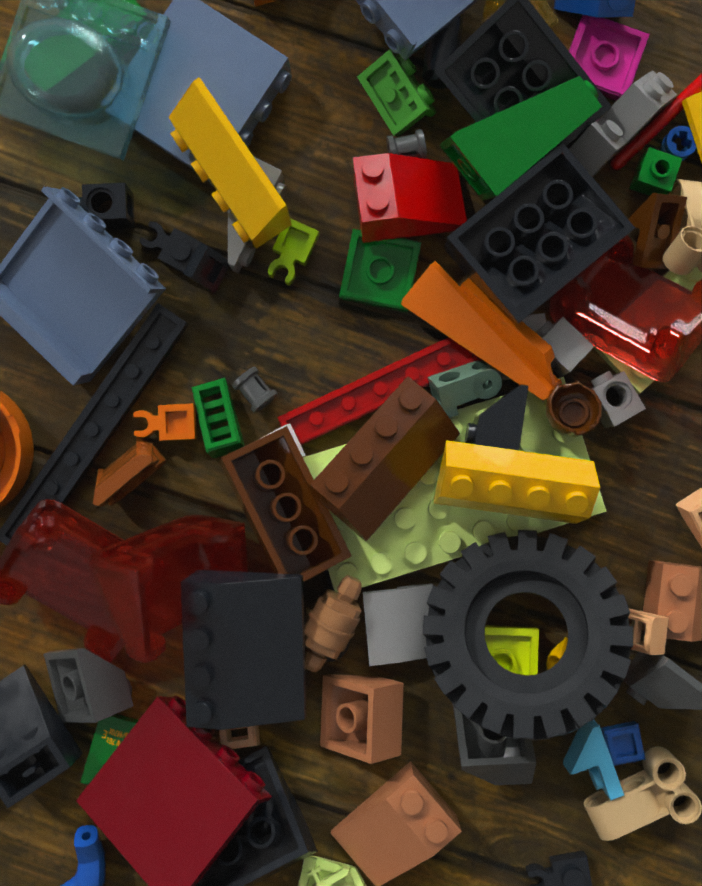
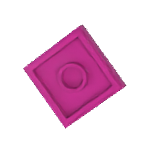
(608, 53)

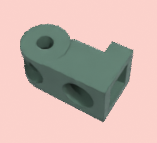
(464, 385)

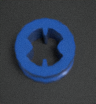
(684, 133)

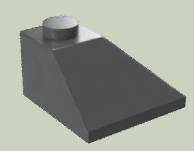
(662, 683)
(87, 686)
(493, 756)

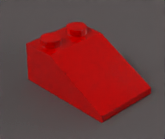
(406, 196)

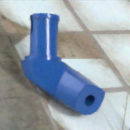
(90, 856)

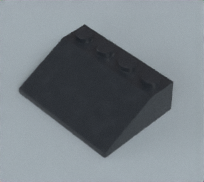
(512, 61)
(538, 234)
(243, 648)
(270, 837)

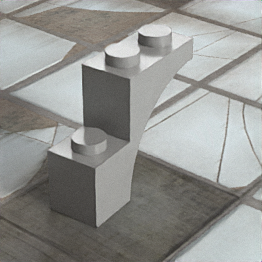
(623, 121)

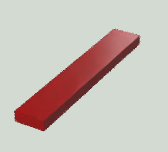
(373, 390)

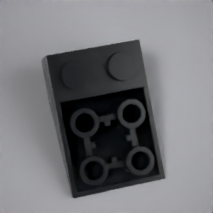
(32, 738)

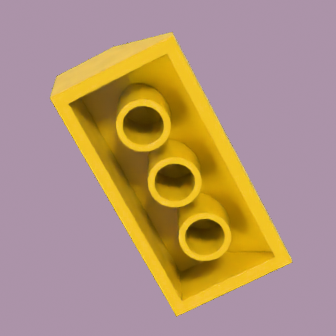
(228, 165)
(517, 482)

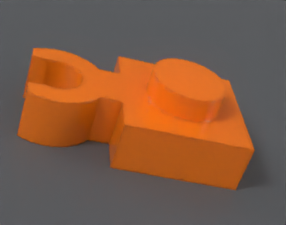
(172, 422)

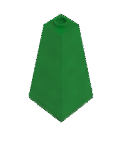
(510, 142)

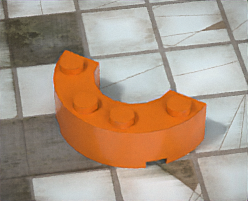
(15, 450)

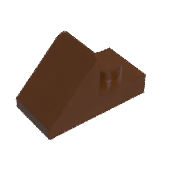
(659, 225)

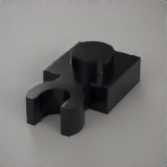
(175, 249)
(564, 870)

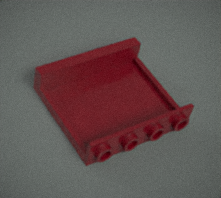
(171, 796)

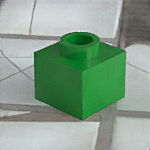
(648, 180)

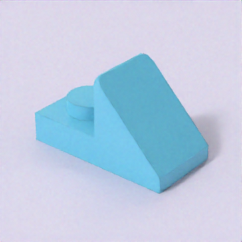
(591, 753)

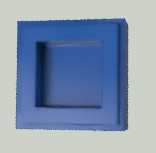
(624, 742)

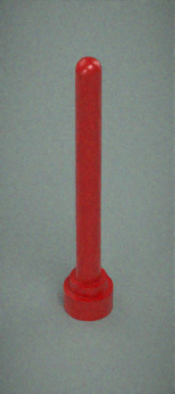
(655, 126)

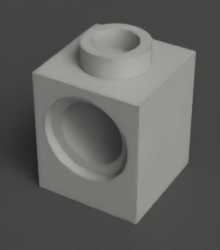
(567, 344)
(629, 401)

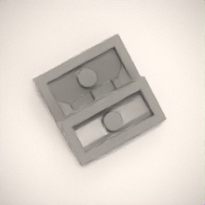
(396, 623)

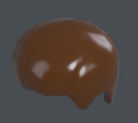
(573, 409)

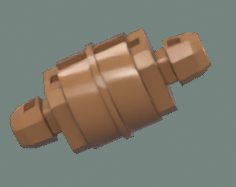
(332, 623)

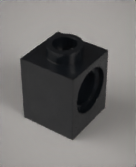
(122, 209)

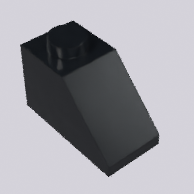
(501, 422)

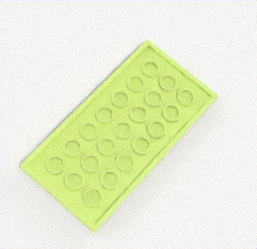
(431, 533)

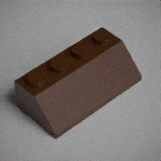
(385, 459)
(277, 500)

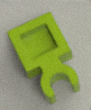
(294, 246)

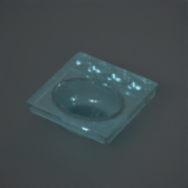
(81, 69)

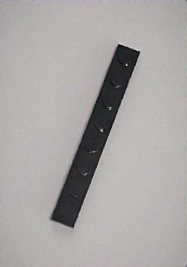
(101, 415)

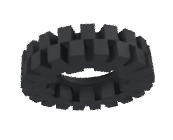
(539, 703)

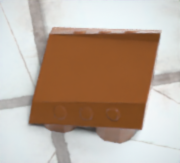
(127, 472)

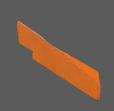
(483, 329)

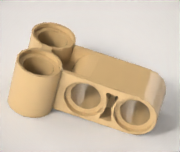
(686, 249)
(645, 798)

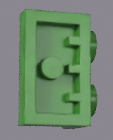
(397, 92)

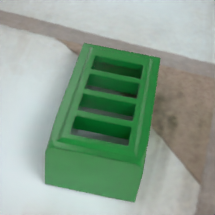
(225, 446)

